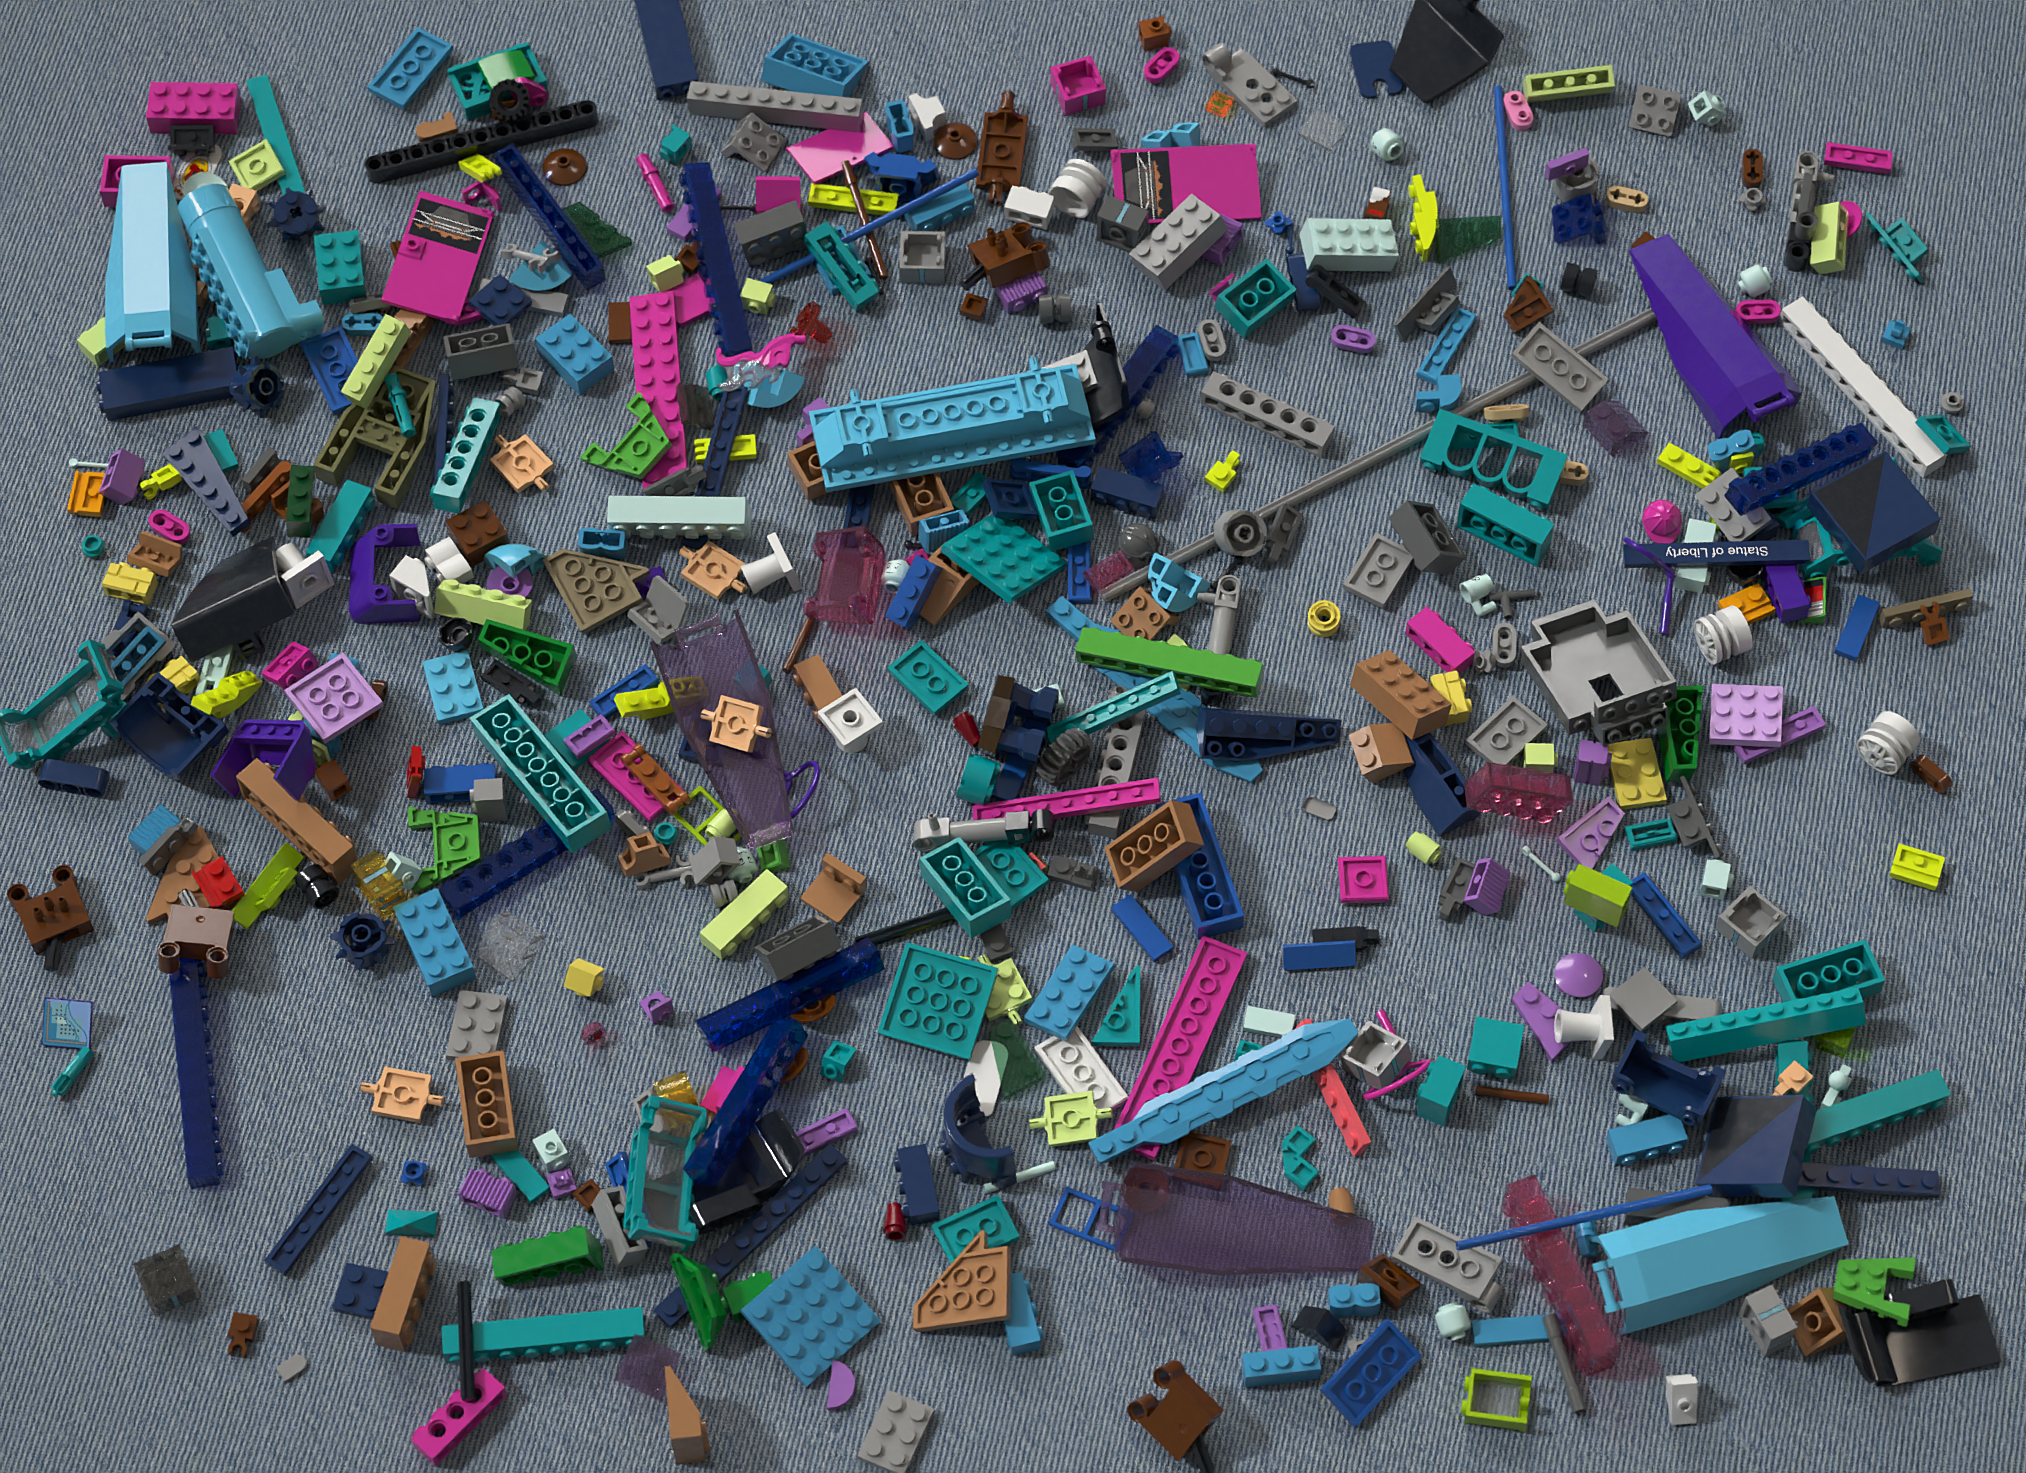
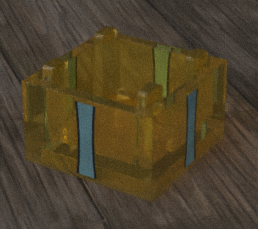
(378, 884)

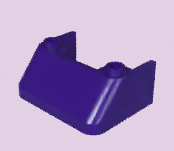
(374, 602)
(274, 742)

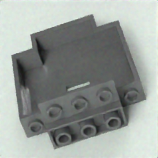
(1587, 646)

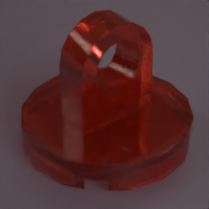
(810, 325)

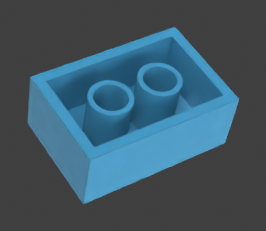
(574, 354)

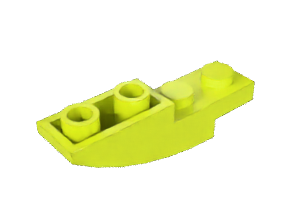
(1423, 218)
(229, 694)
(644, 703)

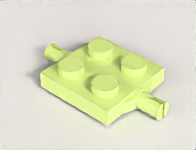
(1008, 992)
(1071, 1118)

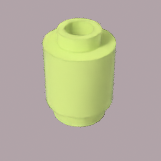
(721, 825)
(1424, 848)

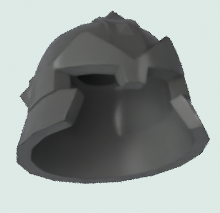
(1137, 542)

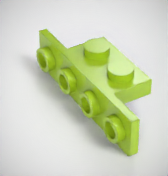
(268, 886)

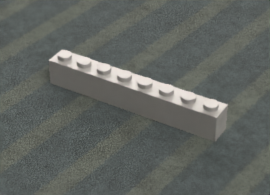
(776, 106)

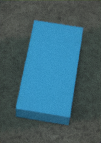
(1192, 355)

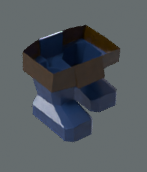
(1013, 701)

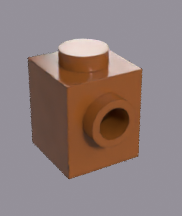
(1154, 33)
(332, 780)

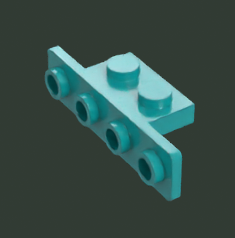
(1903, 241)

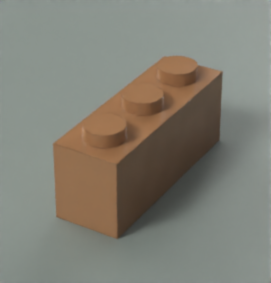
(816, 684)

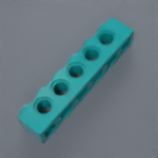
(465, 455)

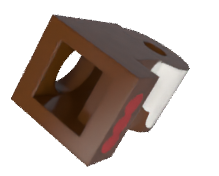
(1378, 204)

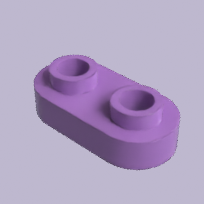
(1353, 339)

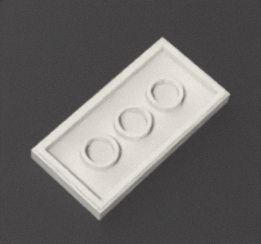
(1081, 1069)

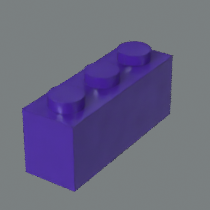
(1786, 592)

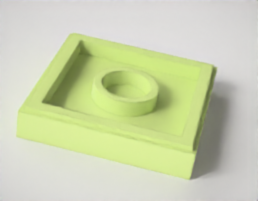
(257, 166)

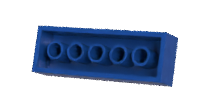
(1206, 879)

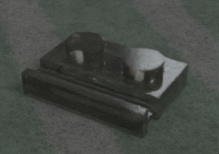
(695, 406)

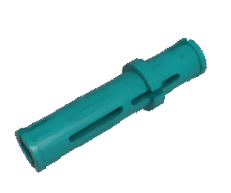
(397, 398)

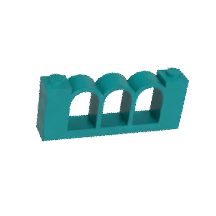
(1538, 493)

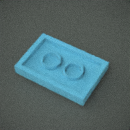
(453, 687)

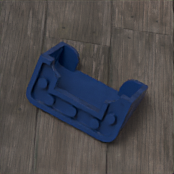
(1666, 1082)

